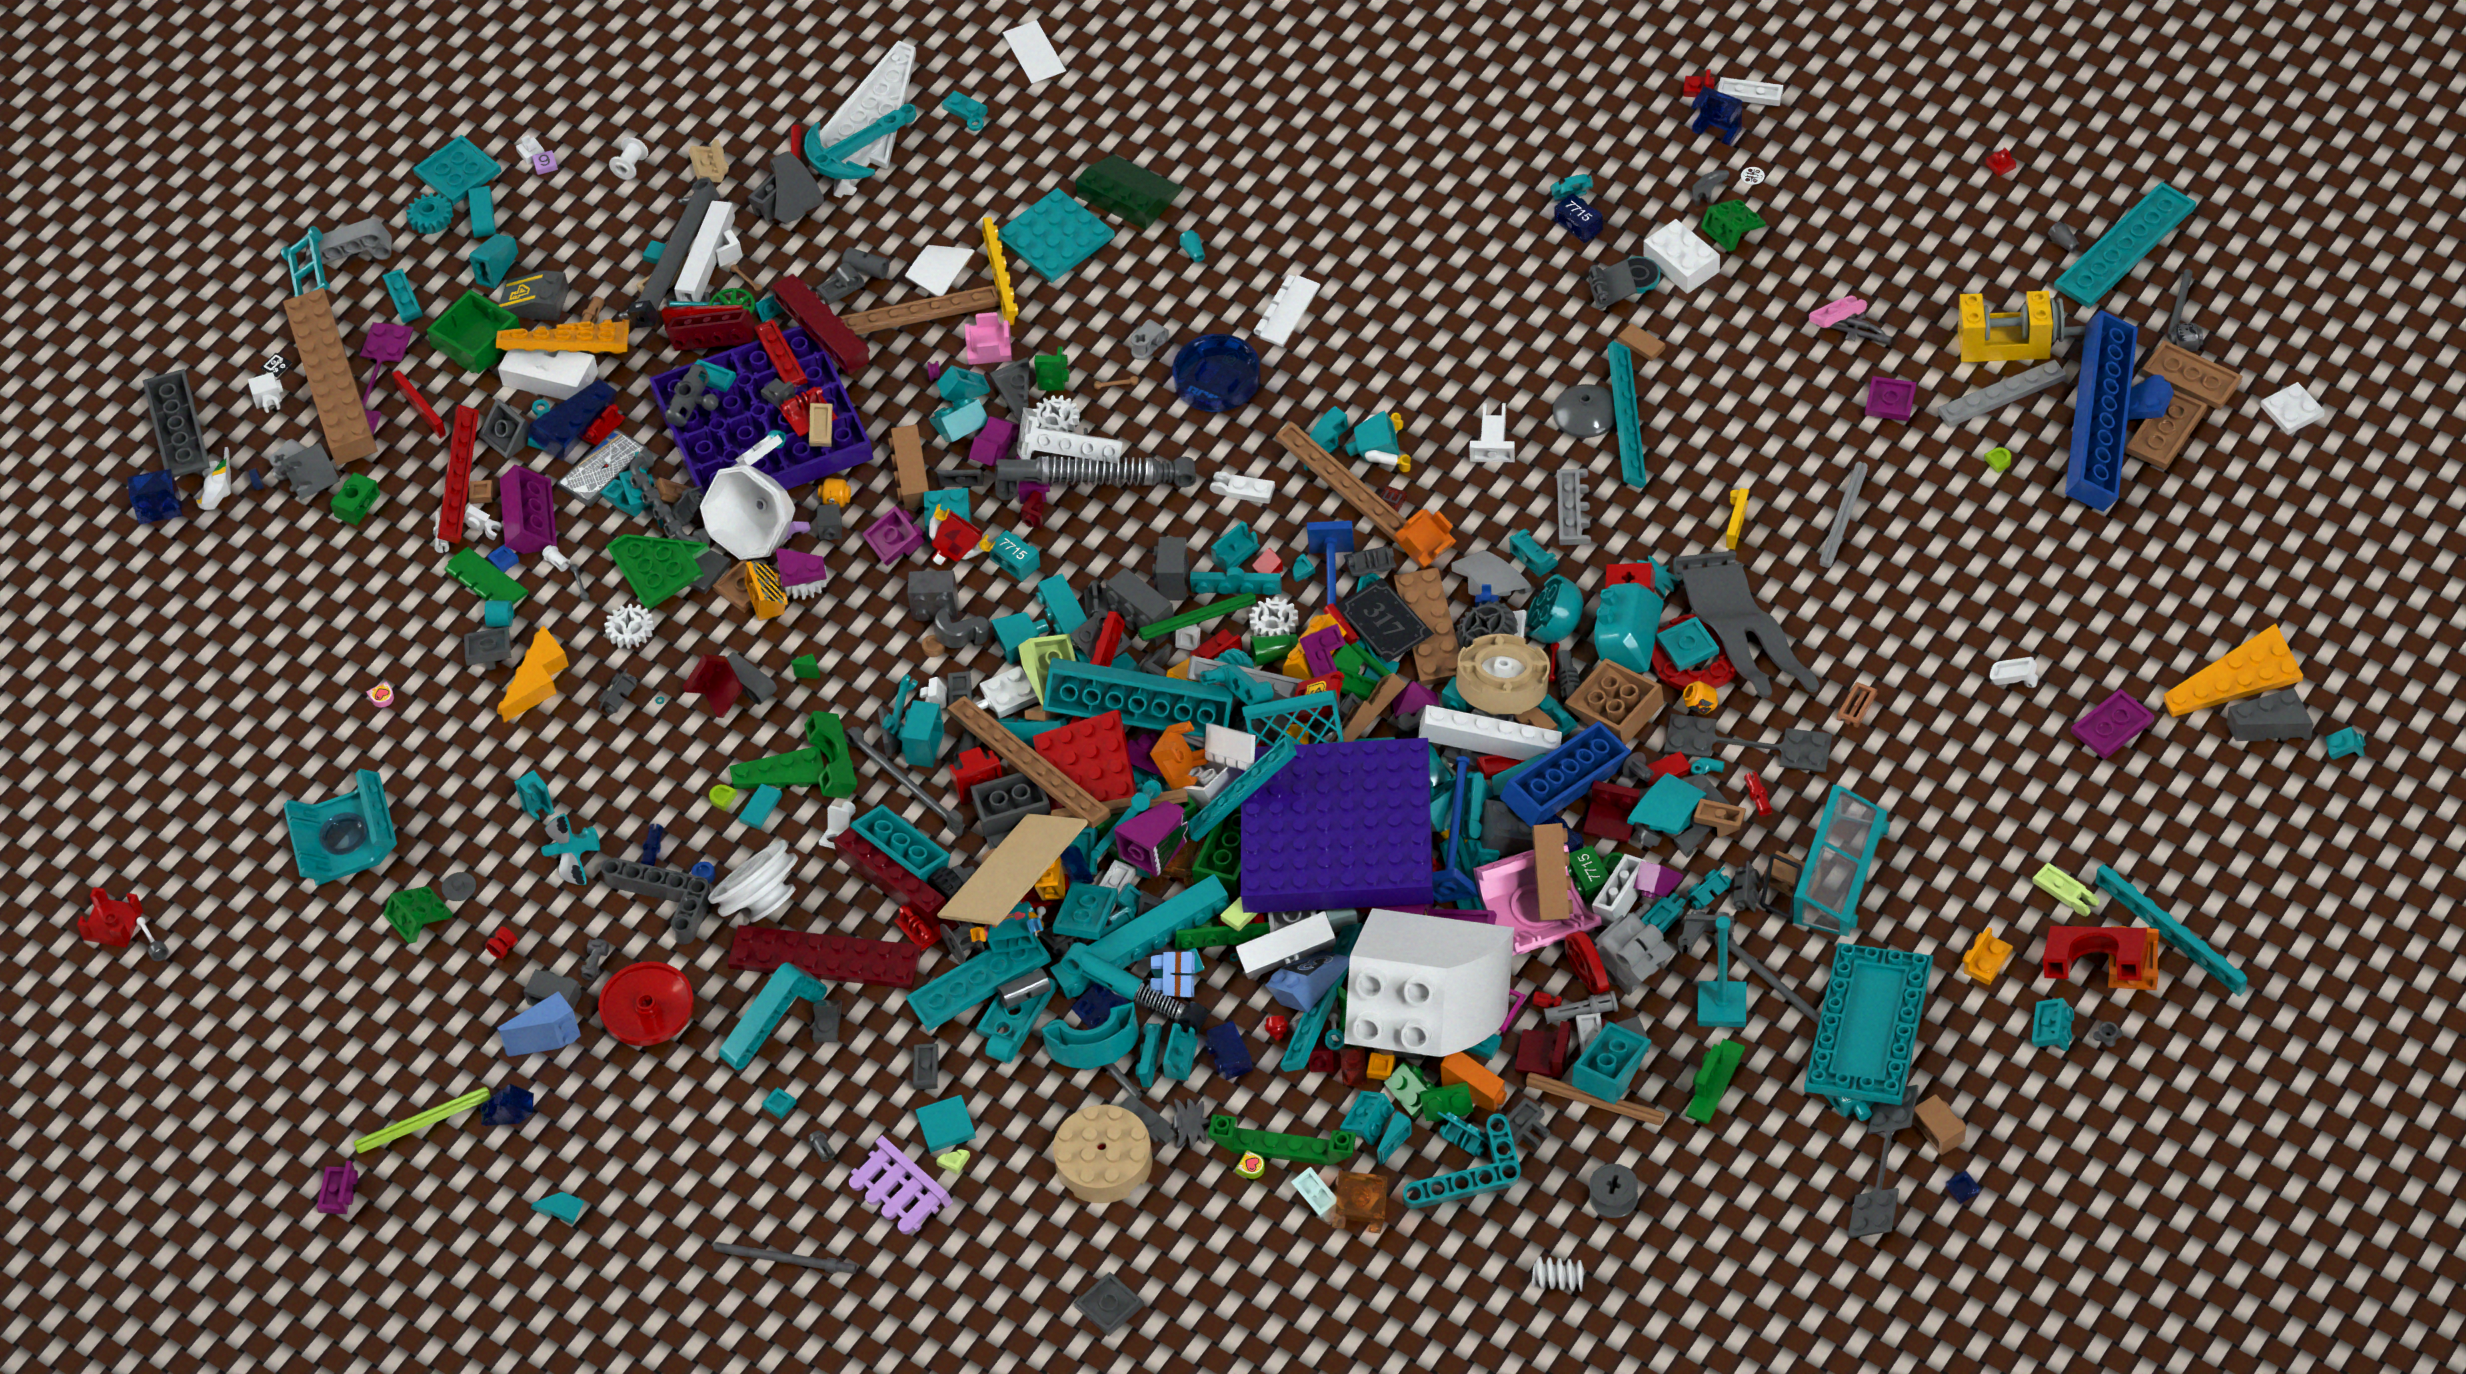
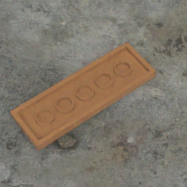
(1437, 655)

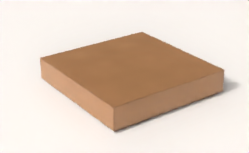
(733, 587)

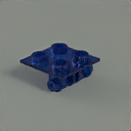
(1095, 1005)

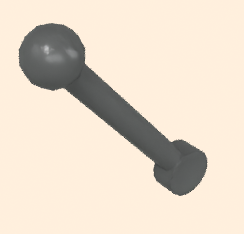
(584, 595)

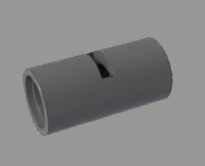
(867, 263)
(1024, 988)

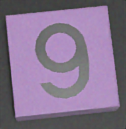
(544, 162)

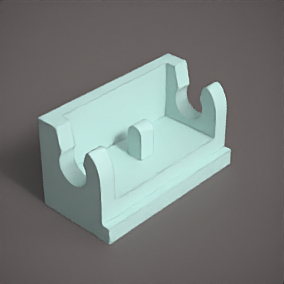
(1315, 1193)

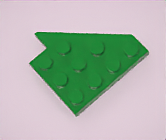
(657, 565)

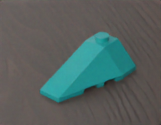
(1026, 729)

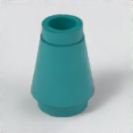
(1192, 245)

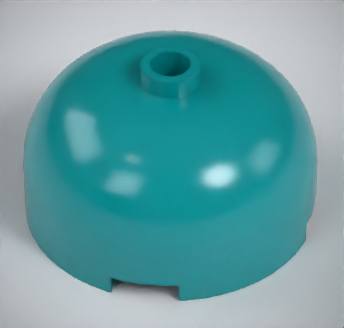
(1561, 611)

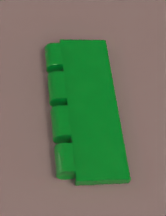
(484, 577)

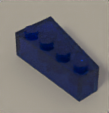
(567, 423)

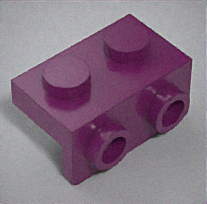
(337, 1188)

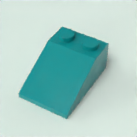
(1610, 1062)

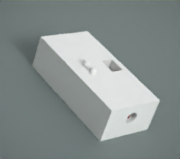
(548, 373)
(1286, 945)

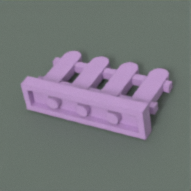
(894, 1175)

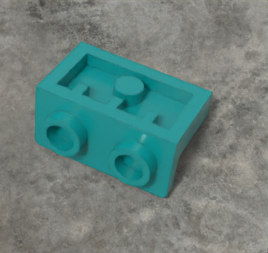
(2052, 1023)
(1368, 1116)

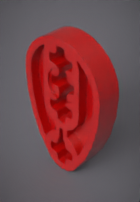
(1586, 962)

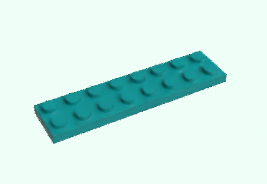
(2125, 245)

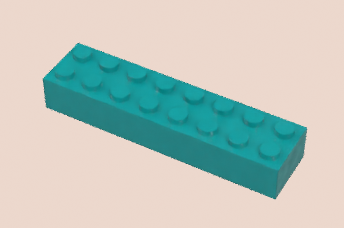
(1141, 697)

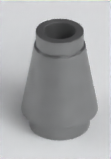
(2063, 236)

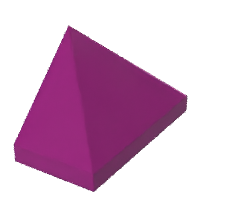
(1412, 699)

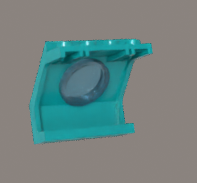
(342, 832)

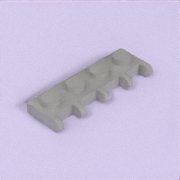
(1570, 507)

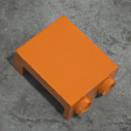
(2150, 973)

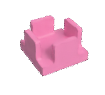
(988, 340)

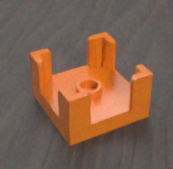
(1175, 756)

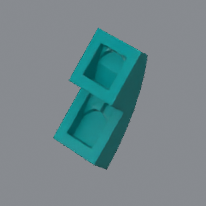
(615, 495)

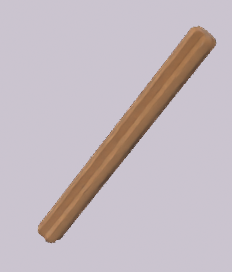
(1122, 805)
(1568, 1091)

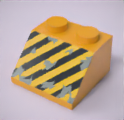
(764, 590)

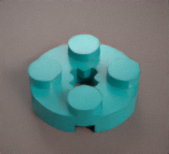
(1575, 184)

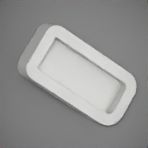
(2014, 671)

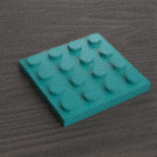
(1054, 235)

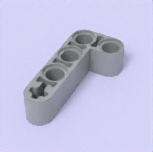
(352, 239)

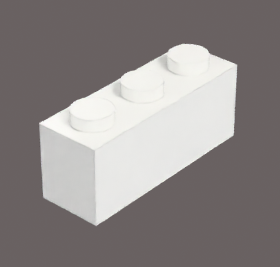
(1619, 891)

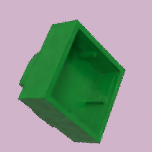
(470, 331)

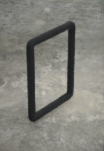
(1764, 893)

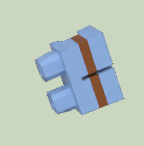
(1174, 963)

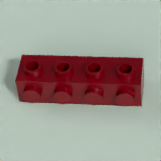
(711, 330)

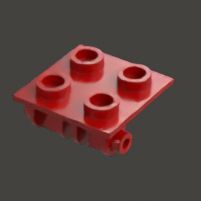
(798, 410)
(918, 931)

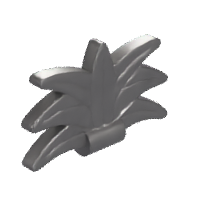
(1190, 1122)

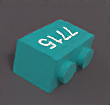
(1014, 555)

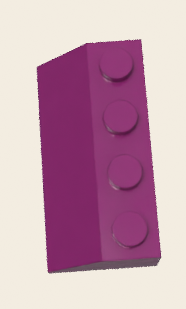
(527, 510)

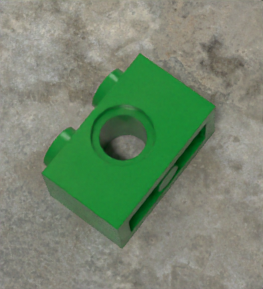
(355, 498)

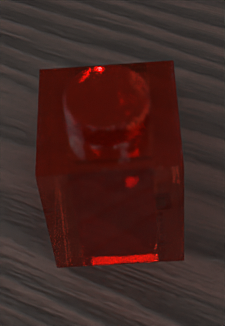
(1353, 1065)

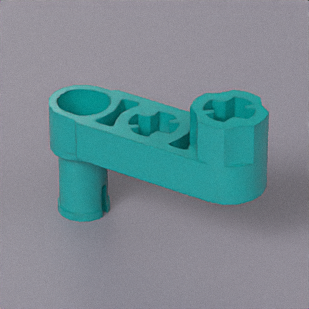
(1239, 683)

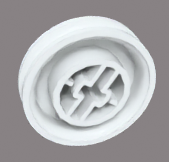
(757, 883)

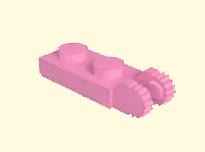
(1837, 311)

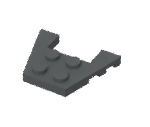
(1690, 839)

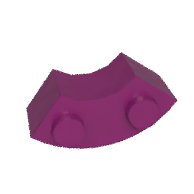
(994, 440)

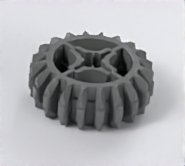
(1494, 616)

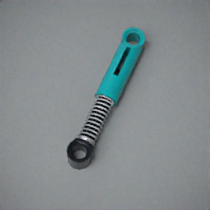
(1082, 962)

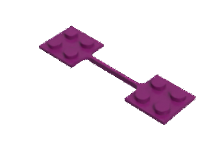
(383, 344)

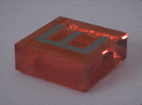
(1394, 497)

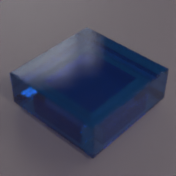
(1962, 1187)

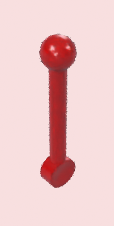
(1554, 647)

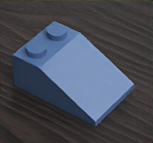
(540, 1028)

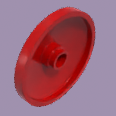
(646, 1003)

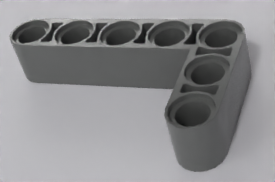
(670, 885)

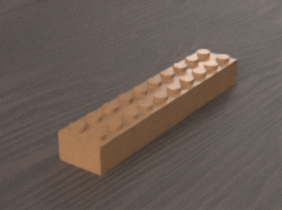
(330, 376)

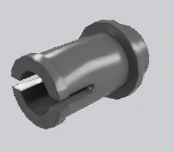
(818, 1141)

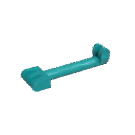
(893, 721)

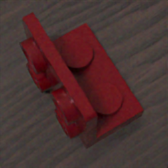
(1610, 811)
(1544, 1051)

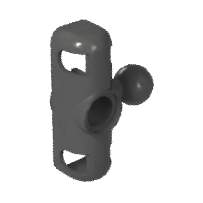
(694, 386)

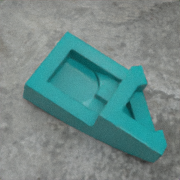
(560, 1205)

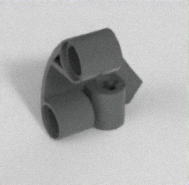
(795, 188)

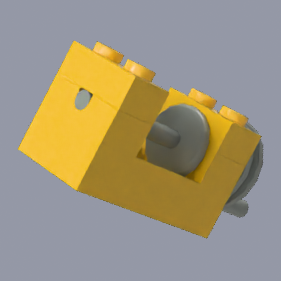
(2012, 334)

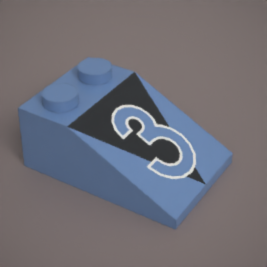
(1307, 980)

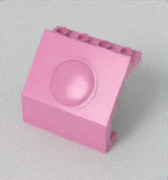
(1511, 891)

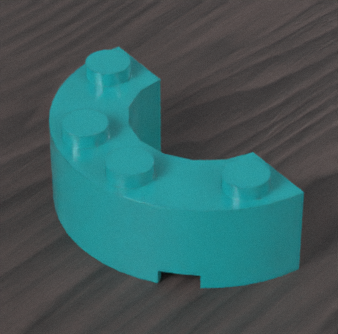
(1094, 1046)

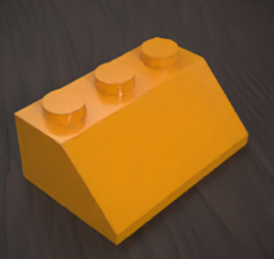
(1297, 663)

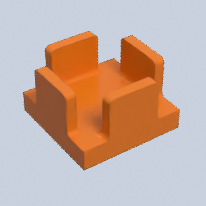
(1425, 537)

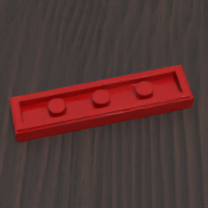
(780, 353)
(419, 404)

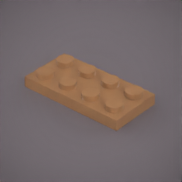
(2193, 375)
(2162, 438)

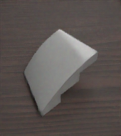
(1490, 569)

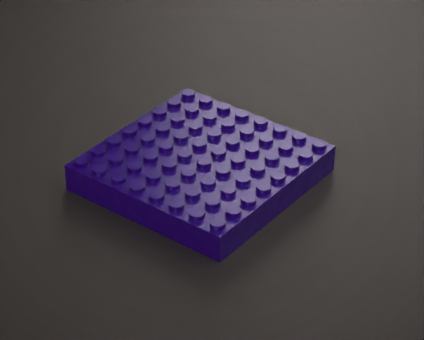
(745, 418)
(1340, 829)

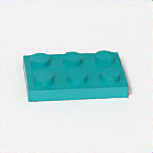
(1085, 910)

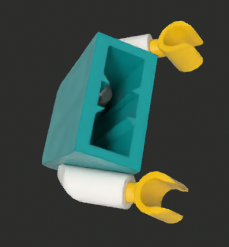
(1378, 441)

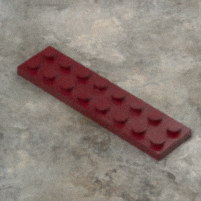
(826, 956)

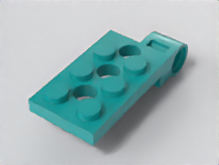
(1006, 1045)

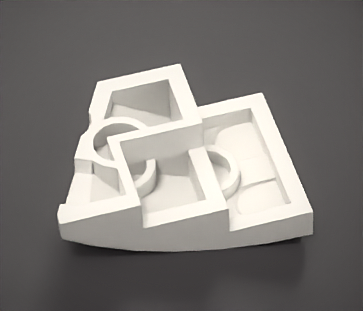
(938, 268)

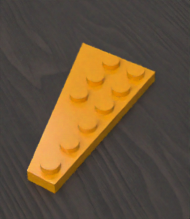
(2247, 670)

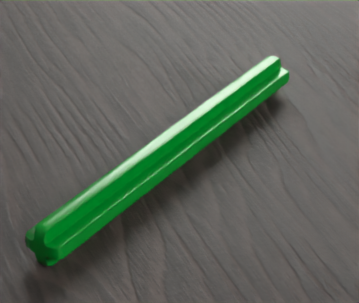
(1196, 616)

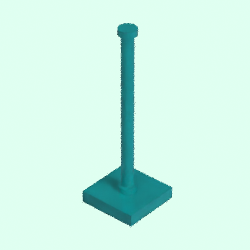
(1722, 1001)

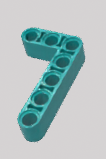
(767, 1010)
(1472, 1175)

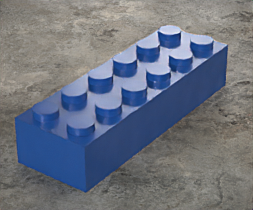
(1565, 774)

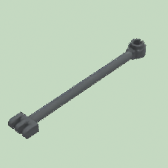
(855, 737)
(1770, 978)

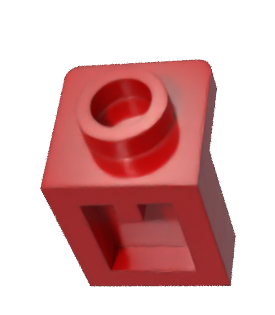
(1695, 84)

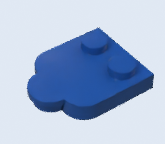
(2150, 398)

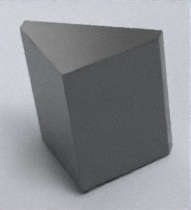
(505, 430)

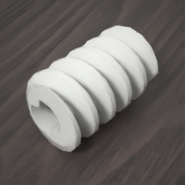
(1558, 1274)

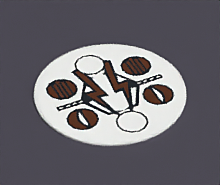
(1752, 175)

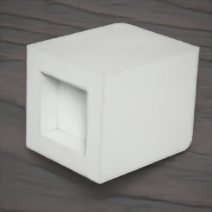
(730, 251)

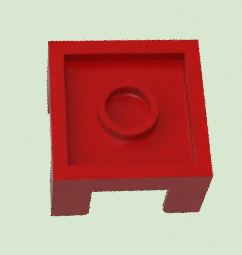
(110, 920)

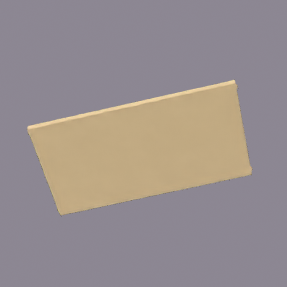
(1012, 869)

